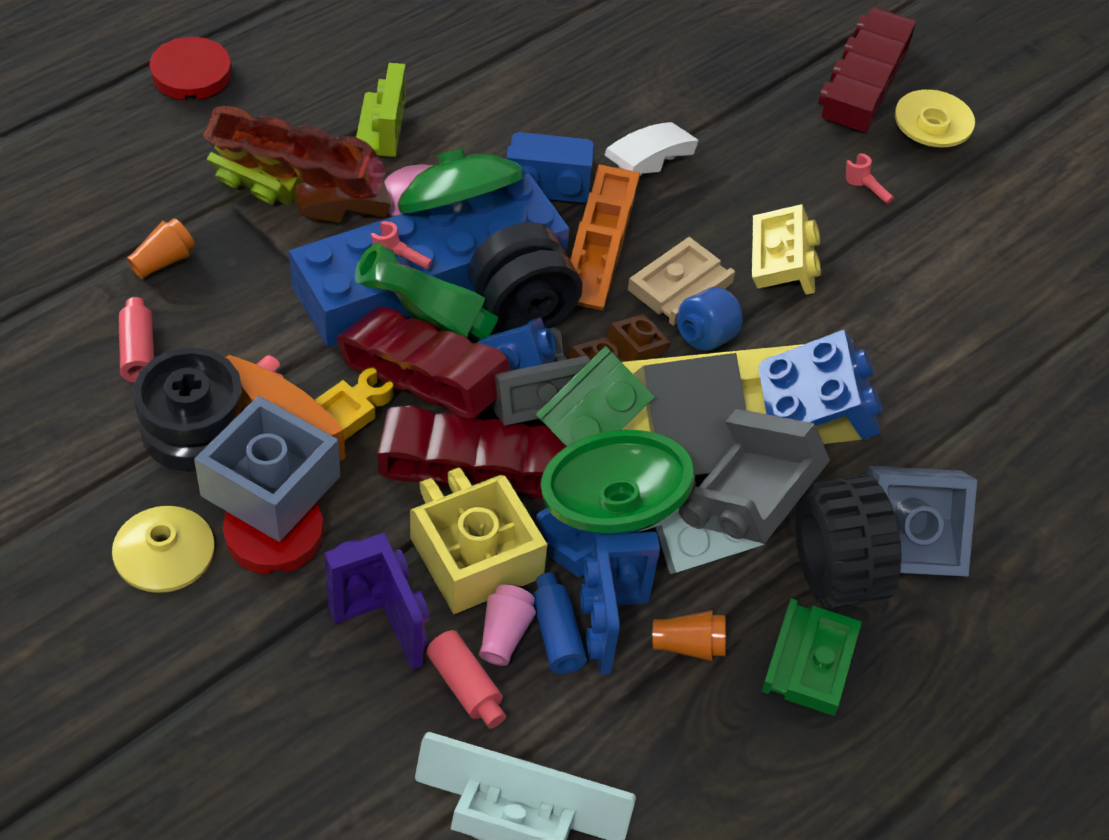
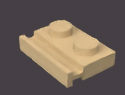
(678, 275)

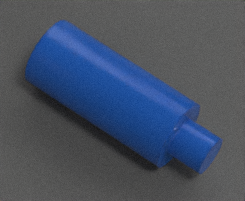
(558, 626)

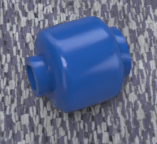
(709, 318)

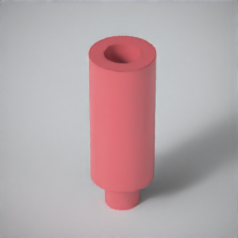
(135, 338)
(466, 678)

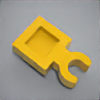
(356, 405)

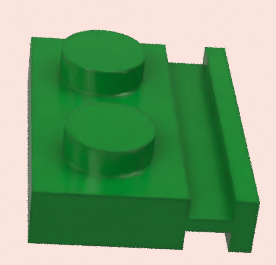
(595, 400)
(812, 657)

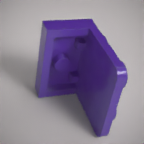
(373, 576)

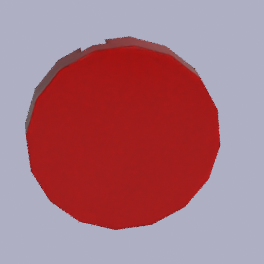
(190, 68)
(262, 553)

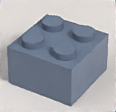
(268, 468)

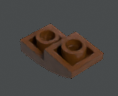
(331, 203)
(628, 340)

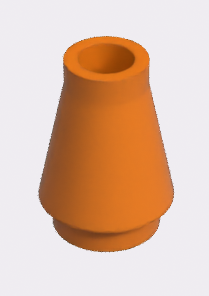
(163, 247)
(692, 635)

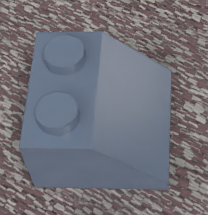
(932, 517)

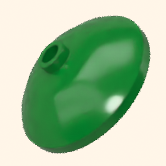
(458, 179)
(617, 481)

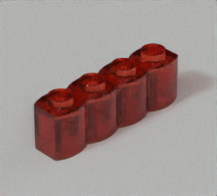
(296, 152)

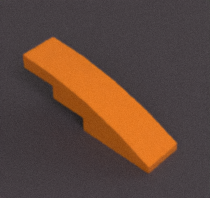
(603, 233)

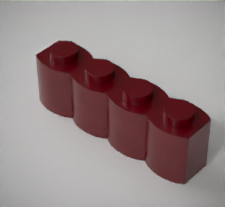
(868, 68)
(424, 360)
(429, 445)

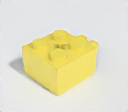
(476, 539)

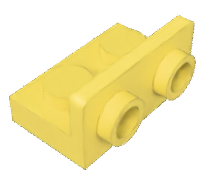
(785, 248)

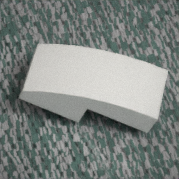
(648, 147)

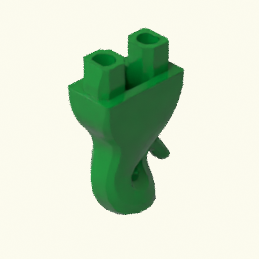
(425, 296)

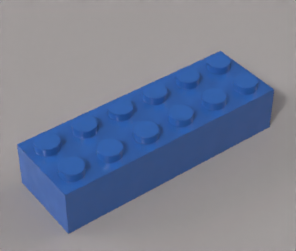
(446, 234)

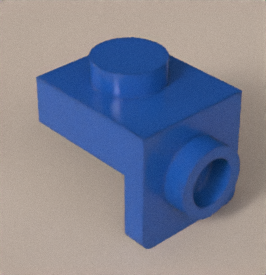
(525, 345)
(565, 543)

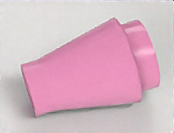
(506, 620)

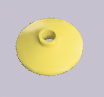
(934, 118)
(163, 564)

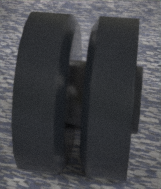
(525, 276)
(185, 404)

